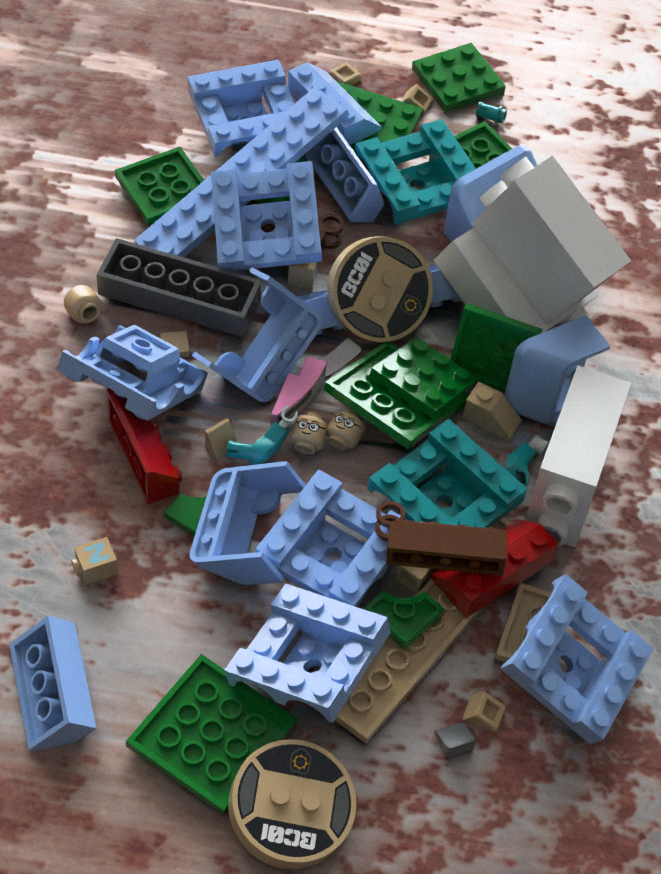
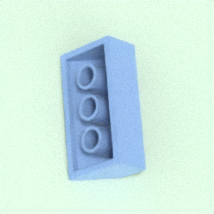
(354, 127)
(346, 178)
(52, 684)

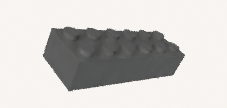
(179, 287)

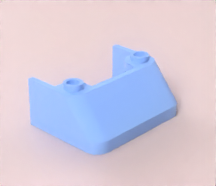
(465, 193)
(275, 347)
(545, 364)
(230, 517)

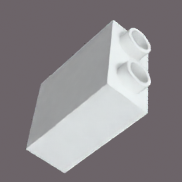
(547, 237)
(486, 284)
(577, 454)

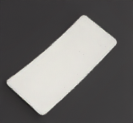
(341, 356)

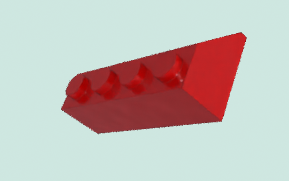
(143, 451)
(526, 553)

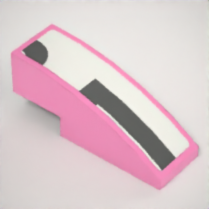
(301, 389)

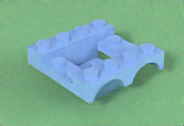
(232, 102)
(239, 228)
(168, 376)
(303, 539)
(333, 637)
(591, 688)

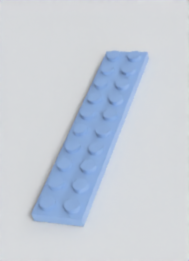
(275, 147)

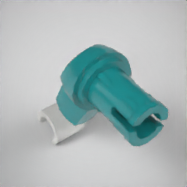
(264, 447)
(521, 457)

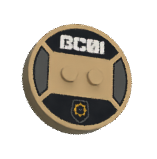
(380, 289)
(292, 804)

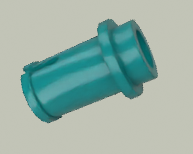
(492, 113)

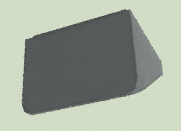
(455, 739)

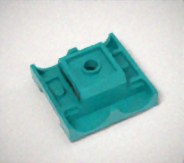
(436, 177)
(471, 482)

